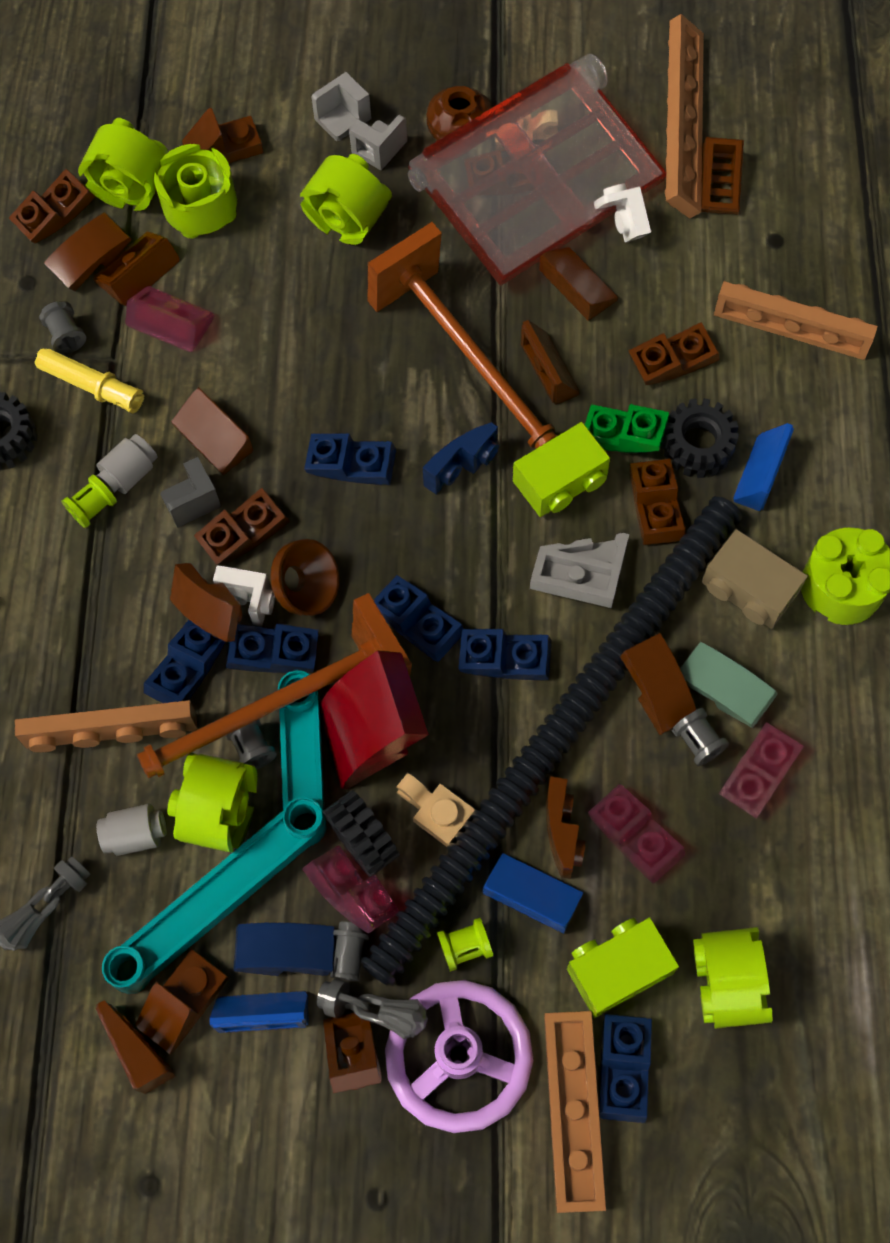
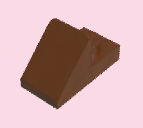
(233, 139)
(180, 1002)
(351, 1053)

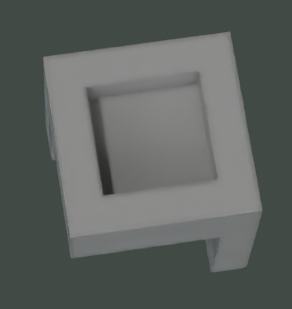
(340, 105)
(378, 142)

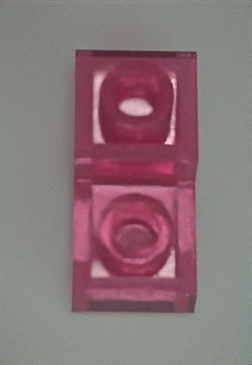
(761, 770)
(636, 834)
(359, 901)

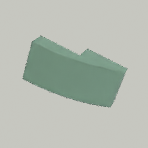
(727, 684)

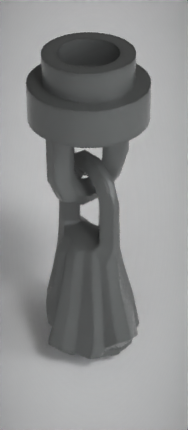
(20, 926)
(401, 1016)

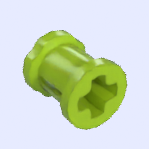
(89, 501)
(465, 944)

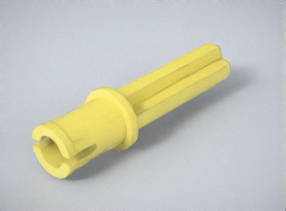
(103, 386)

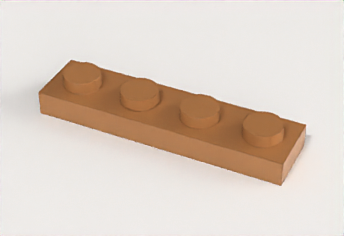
(795, 320)
(122, 724)
(574, 1112)

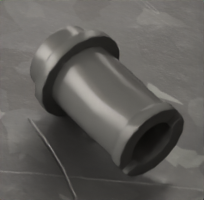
(348, 951)

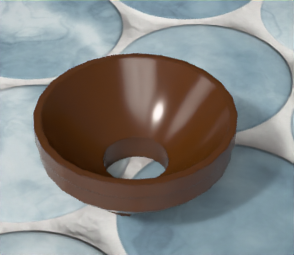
(444, 119)
(316, 574)

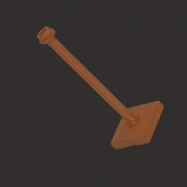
(407, 268)
(369, 633)

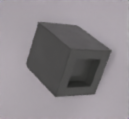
(192, 496)

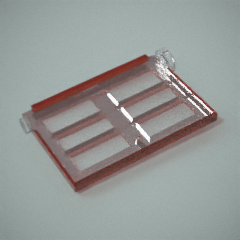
(533, 168)

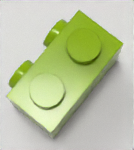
(561, 470)
(621, 966)

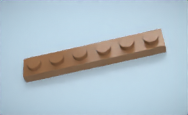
(684, 117)

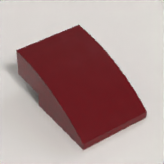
(371, 717)

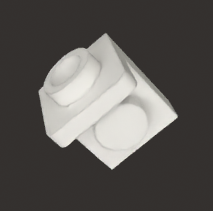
(631, 213)
(248, 587)

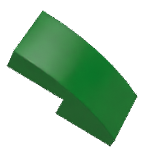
(630, 431)

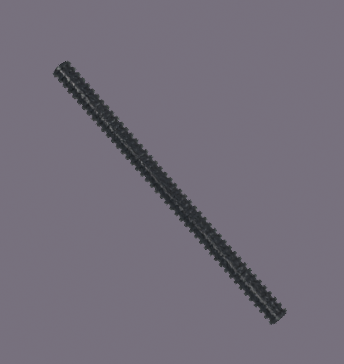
(553, 739)

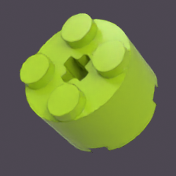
(122, 165)
(196, 190)
(345, 198)
(847, 575)
(213, 802)
(735, 978)

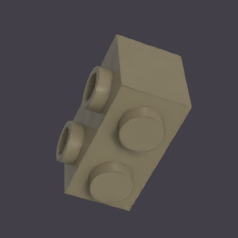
(753, 579)

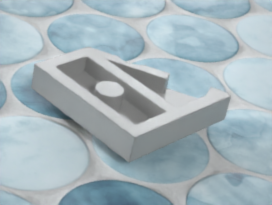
(581, 569)

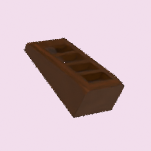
(722, 149)
(139, 1059)

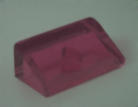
(168, 318)

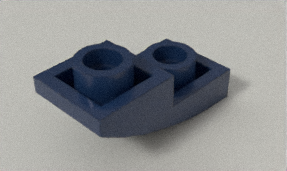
(466, 451)
(349, 460)
(418, 620)
(273, 650)
(505, 656)
(186, 665)
(284, 947)
(625, 1068)

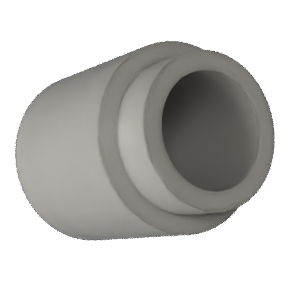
(126, 464)
(131, 830)

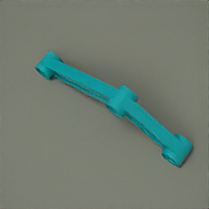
(249, 865)

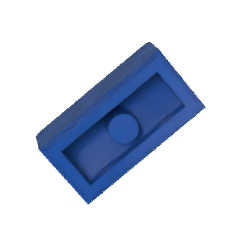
(763, 467)
(532, 893)
(260, 1012)

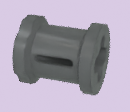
(63, 329)
(700, 737)
(252, 745)

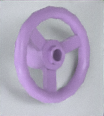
(456, 1035)

